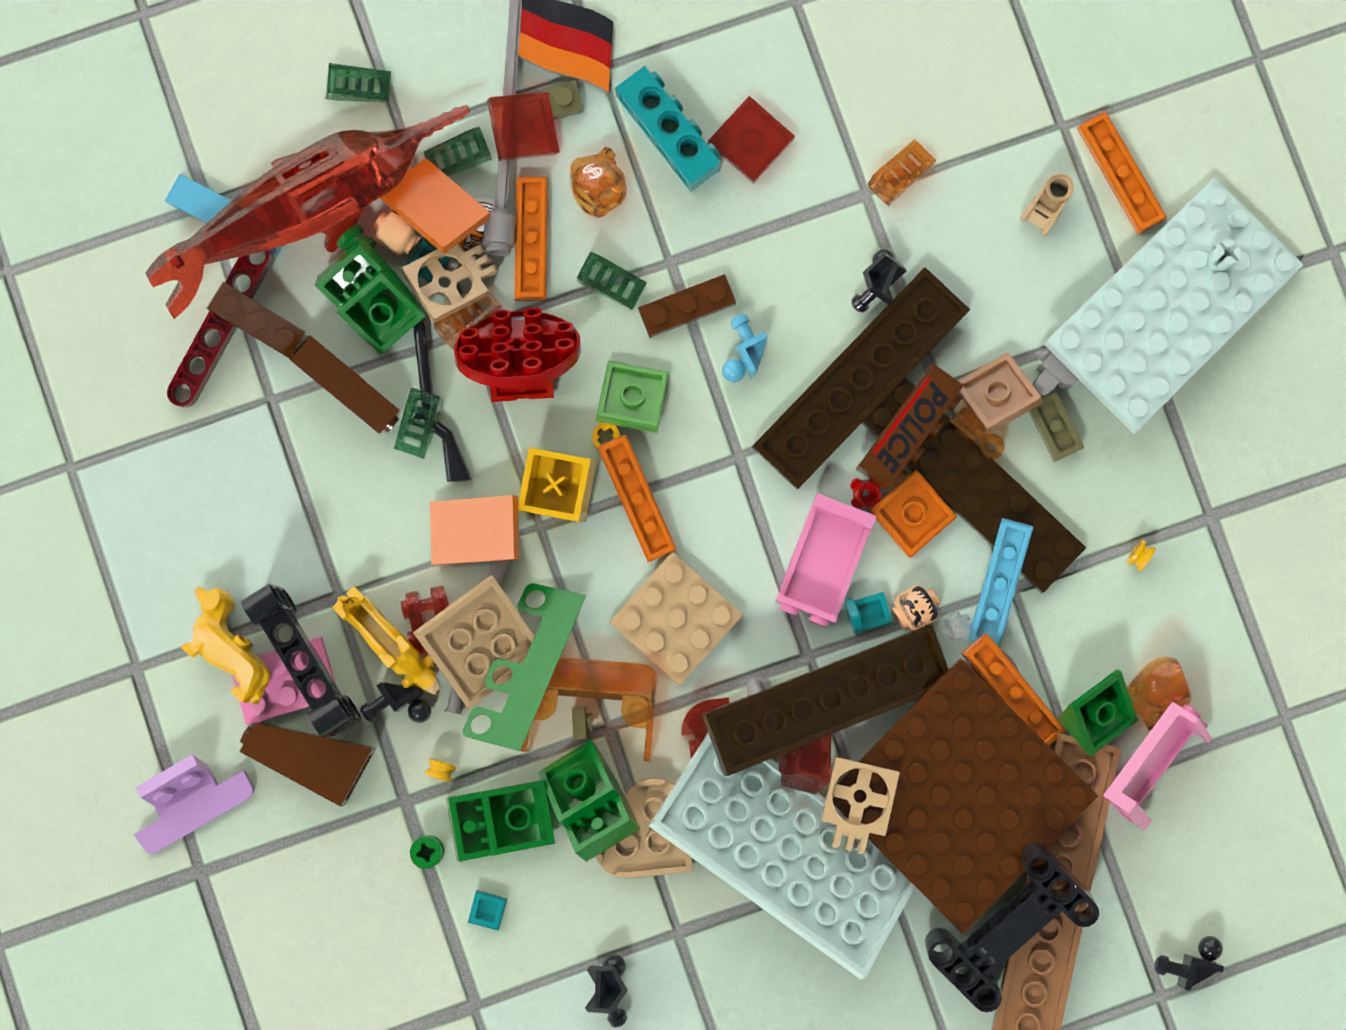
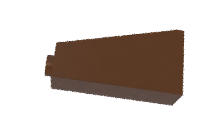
(345, 385)
(315, 762)

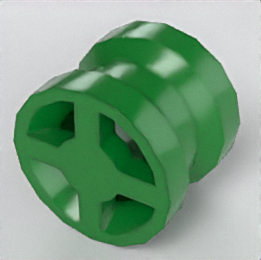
(352, 235)
(432, 849)

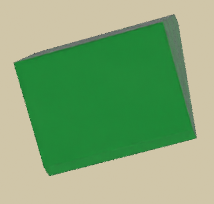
(1100, 713)

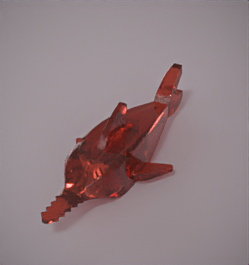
(297, 198)

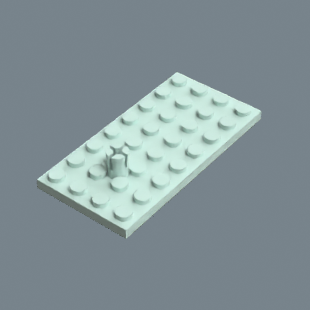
(1173, 305)
(782, 856)

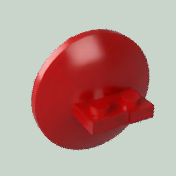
(518, 355)

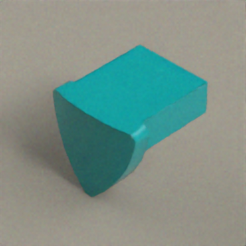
(867, 612)

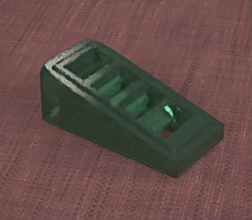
(345, 94)
(465, 138)
(606, 265)
(407, 420)

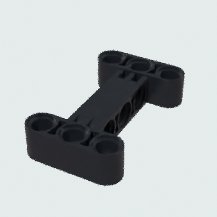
(271, 610)
(1011, 927)

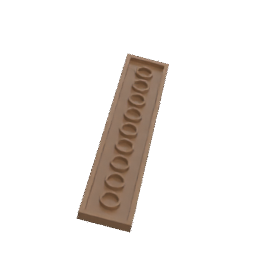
(1041, 971)

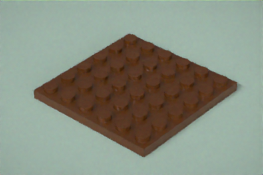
(966, 795)

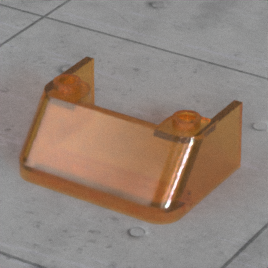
(601, 679)

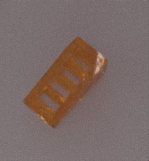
(887, 186)
(449, 336)

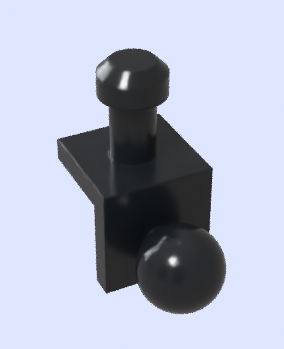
(878, 278)
(398, 698)
(1193, 968)
(608, 989)

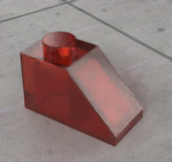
(807, 766)

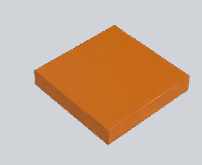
(912, 513)

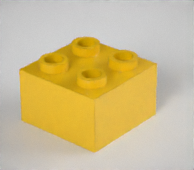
(557, 485)

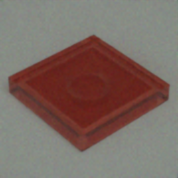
(523, 126)
(751, 139)

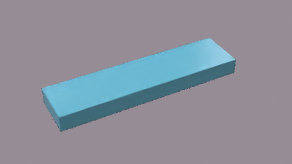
(199, 201)
(1001, 580)

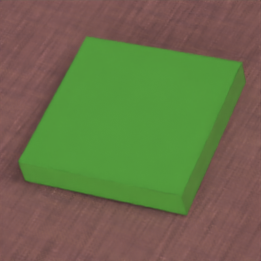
(632, 396)

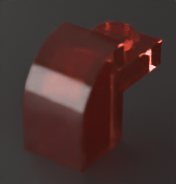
(694, 722)

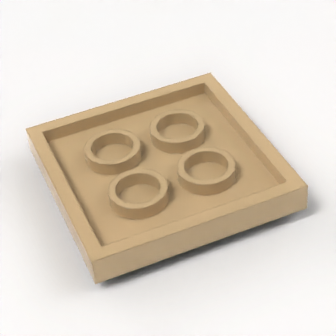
(676, 618)
(473, 635)

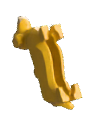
(387, 641)
(223, 649)

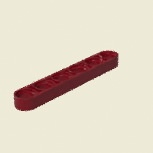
(214, 322)

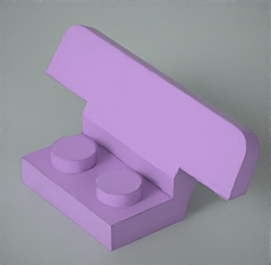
(187, 799)

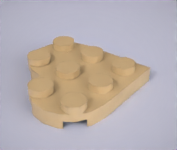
(645, 851)

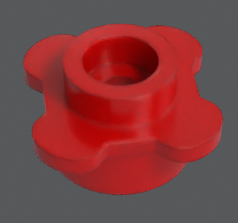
(869, 500)

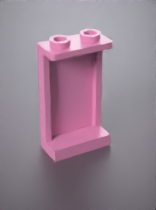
(824, 560)
(1152, 761)

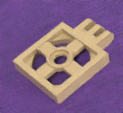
(470, 268)
(853, 827)

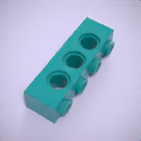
(691, 170)

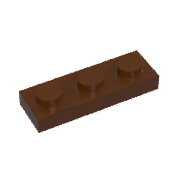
(687, 306)
(255, 319)

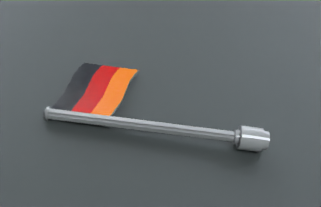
(562, 42)

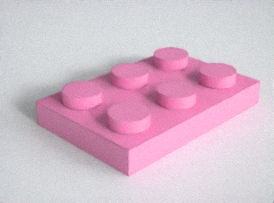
(282, 693)

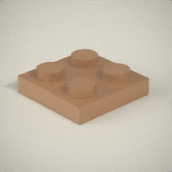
(998, 393)

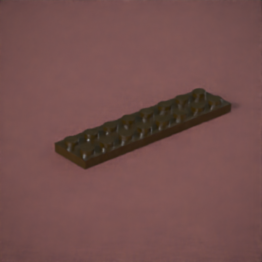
(860, 378)
(984, 493)
(825, 700)

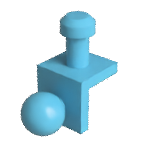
(749, 351)

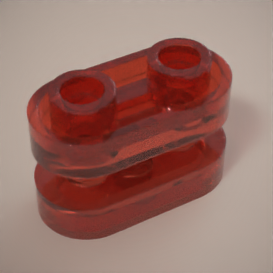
(415, 608)

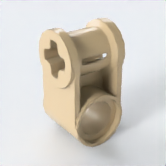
(1046, 207)

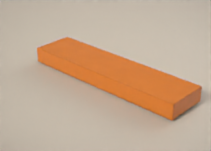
(1121, 172)
(531, 238)
(636, 498)
(1012, 688)

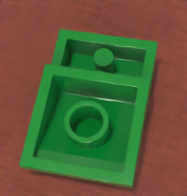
(370, 296)
(588, 801)
(500, 820)

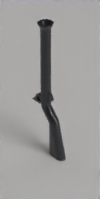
(454, 463)

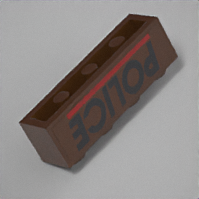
(910, 427)

